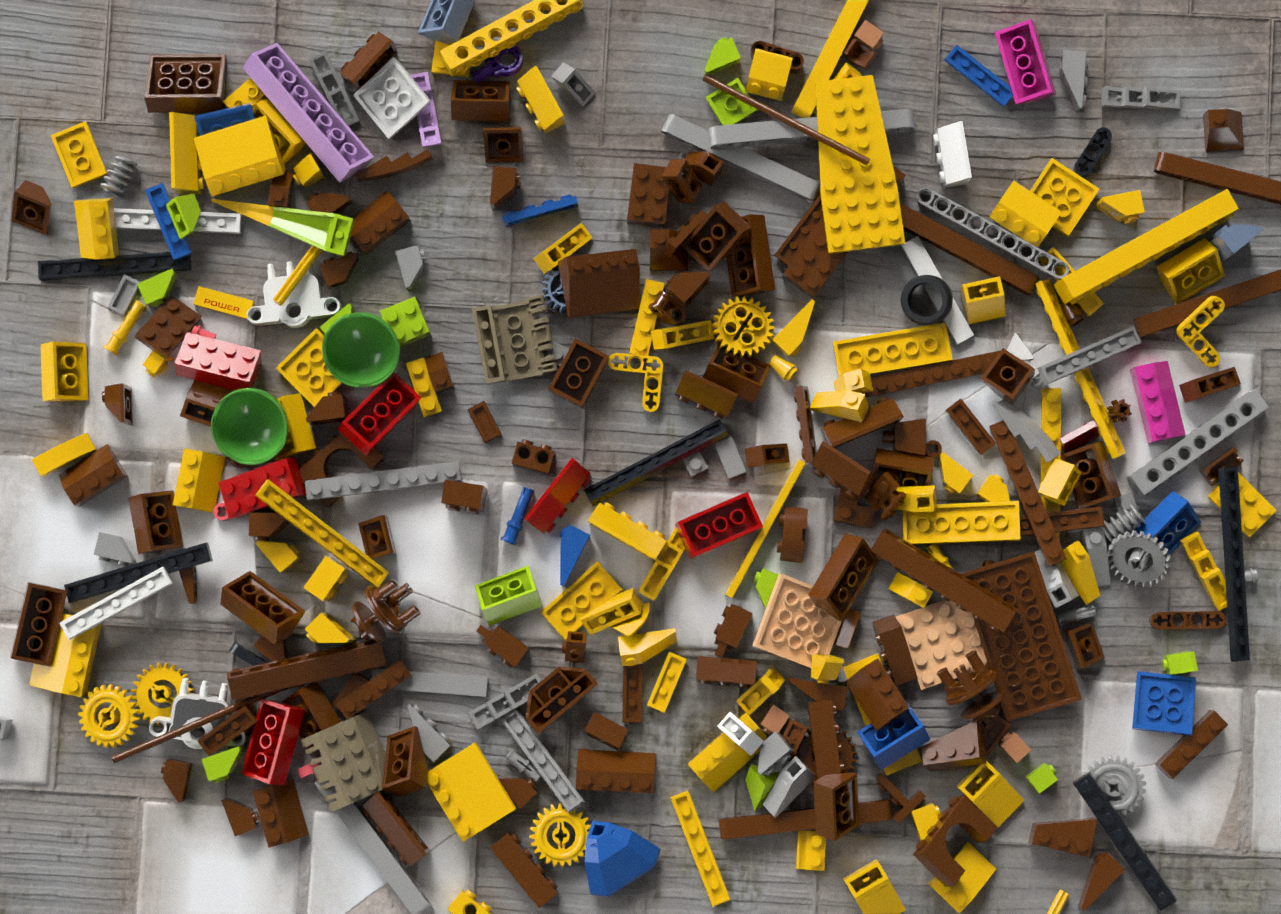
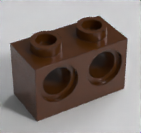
(682, 180)
(532, 461)

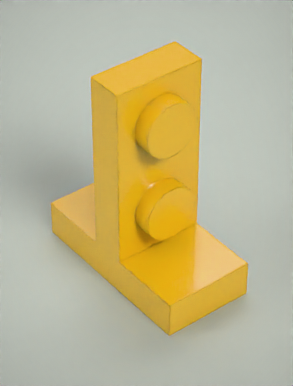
(763, 688)

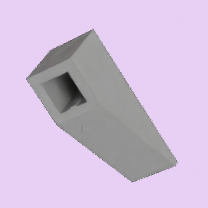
(1072, 73)
(1056, 581)
(432, 741)
(788, 786)

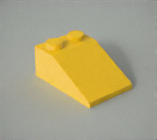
(976, 874)

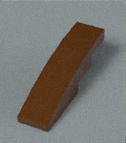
(385, 168)

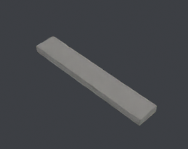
(1089, 355)
(442, 683)
(542, 760)

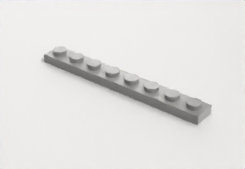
(382, 481)

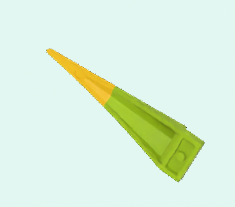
(320, 229)

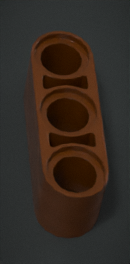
(779, 50)

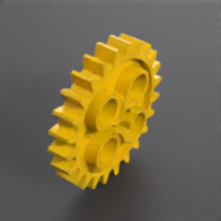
(728, 317)

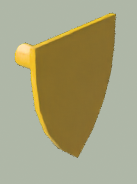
(631, 625)

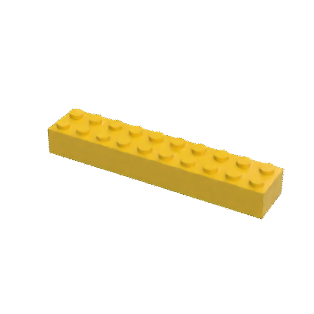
(1145, 247)

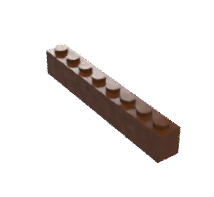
(944, 580)
(305, 668)

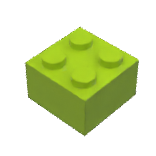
(407, 321)

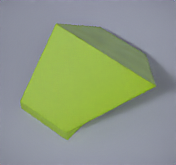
(759, 786)

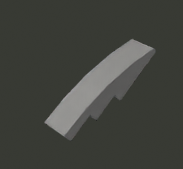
(333, 87)
(1140, 98)
(1022, 424)
(503, 703)

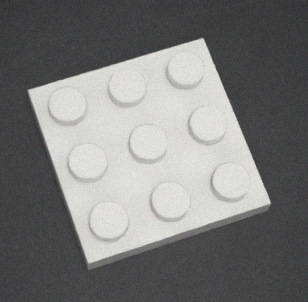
(392, 98)

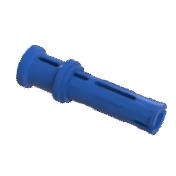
(515, 525)

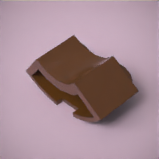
(793, 534)

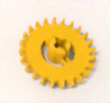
(147, 683)
(119, 709)
(561, 854)

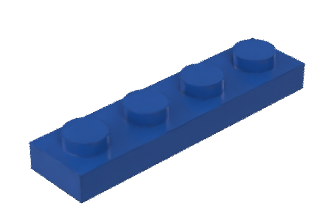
(979, 75)
(158, 199)
(531, 212)

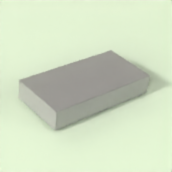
(124, 295)
(730, 457)

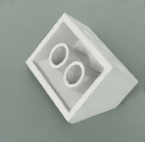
(952, 155)

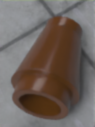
(1072, 313)

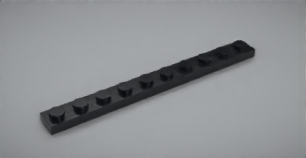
(1234, 564)

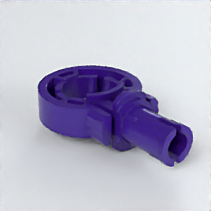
(496, 69)

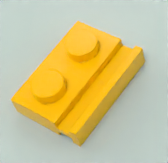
(810, 850)

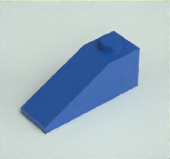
(571, 547)

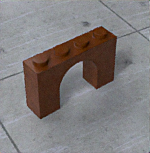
(316, 466)
(933, 850)

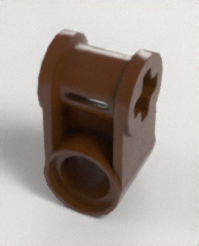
(664, 308)

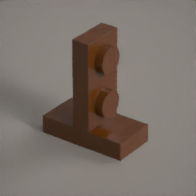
(898, 798)

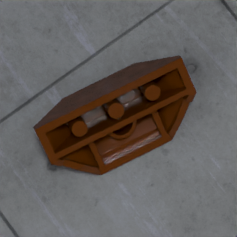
(556, 695)

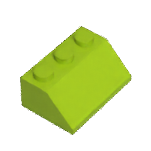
(508, 595)

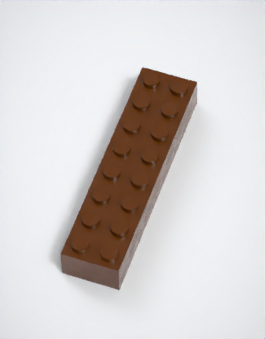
(814, 264)

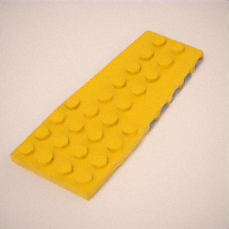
(856, 199)

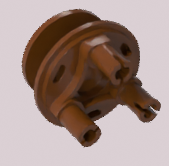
(385, 605)
(971, 686)

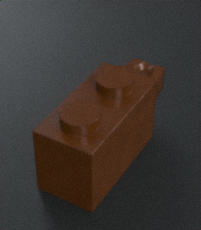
(732, 628)
(504, 644)

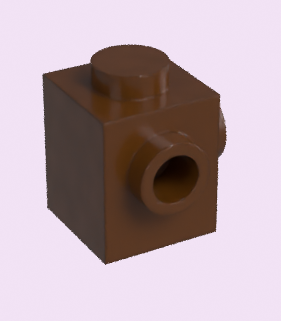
(575, 647)

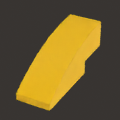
(63, 454)

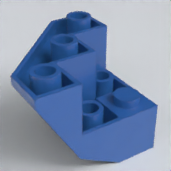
(616, 857)

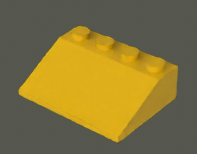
(239, 156)
(626, 531)
(70, 663)
(469, 792)

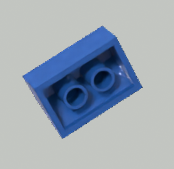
(1170, 521)
(894, 739)

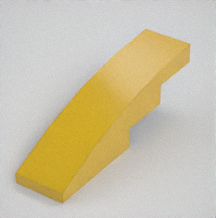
(663, 566)
(1206, 569)

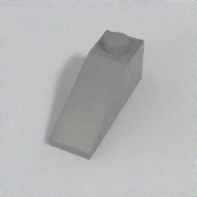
(1095, 545)

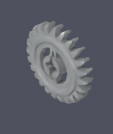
(1137, 571)
(1129, 797)

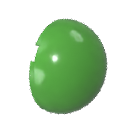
(361, 349)
(250, 426)

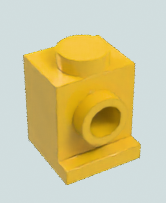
(156, 364)

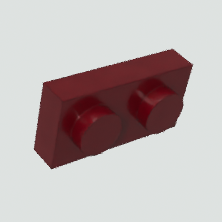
(1079, 437)

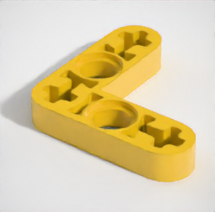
(1194, 334)
(649, 374)

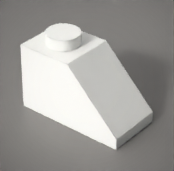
(740, 733)

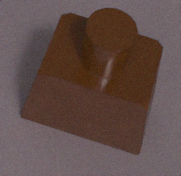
(907, 437)

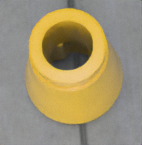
(784, 368)

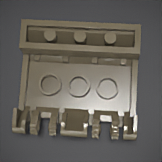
(514, 341)
(349, 759)

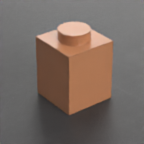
(869, 36)
(774, 720)
(1014, 746)

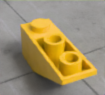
(918, 498)

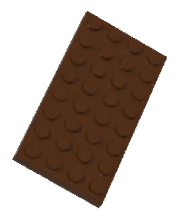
(1031, 652)

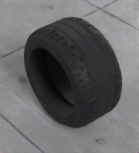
(947, 299)

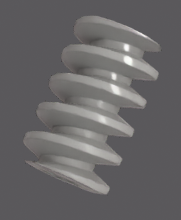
(118, 175)
(1123, 523)

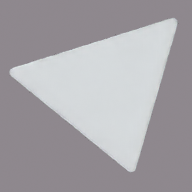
(1018, 348)

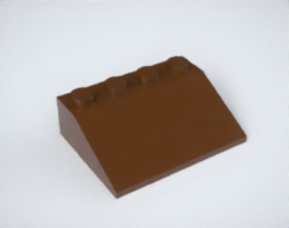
(186, 83)
(600, 282)

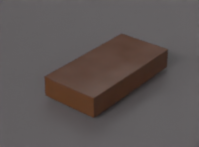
(484, 422)

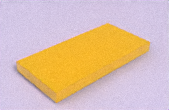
(580, 598)

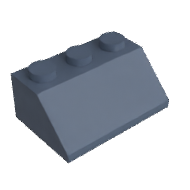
(446, 20)
(1232, 238)

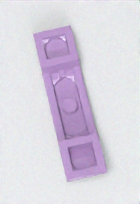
(427, 117)

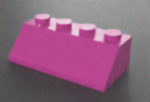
(1025, 62)
(1157, 401)

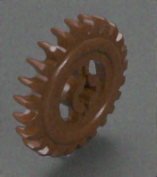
(846, 756)

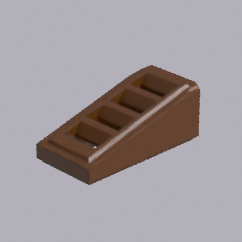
(189, 582)

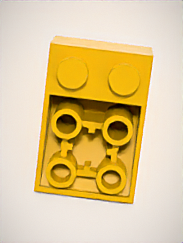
(990, 793)
(873, 890)

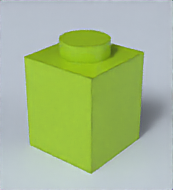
(1042, 777)

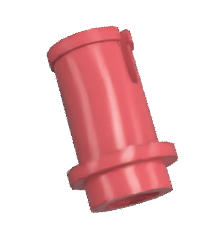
(199, 331)

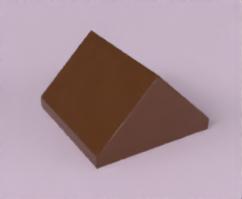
(503, 144)
(377, 537)
(1084, 645)

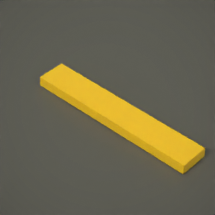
(700, 848)

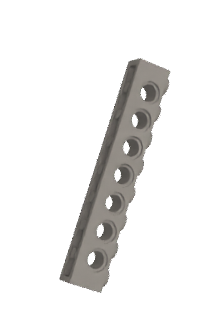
(1251, 400)

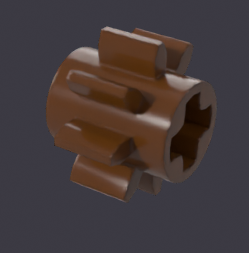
(1115, 414)

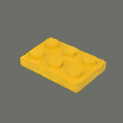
(79, 155)
(1253, 506)

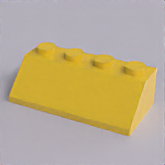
(184, 157)
(723, 757)

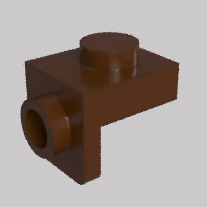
(859, 55)

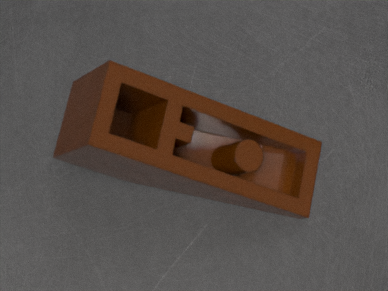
(1209, 384)
(822, 691)
(1100, 877)

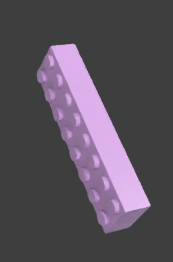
(308, 112)

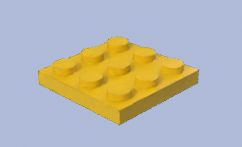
(1065, 192)
(307, 369)

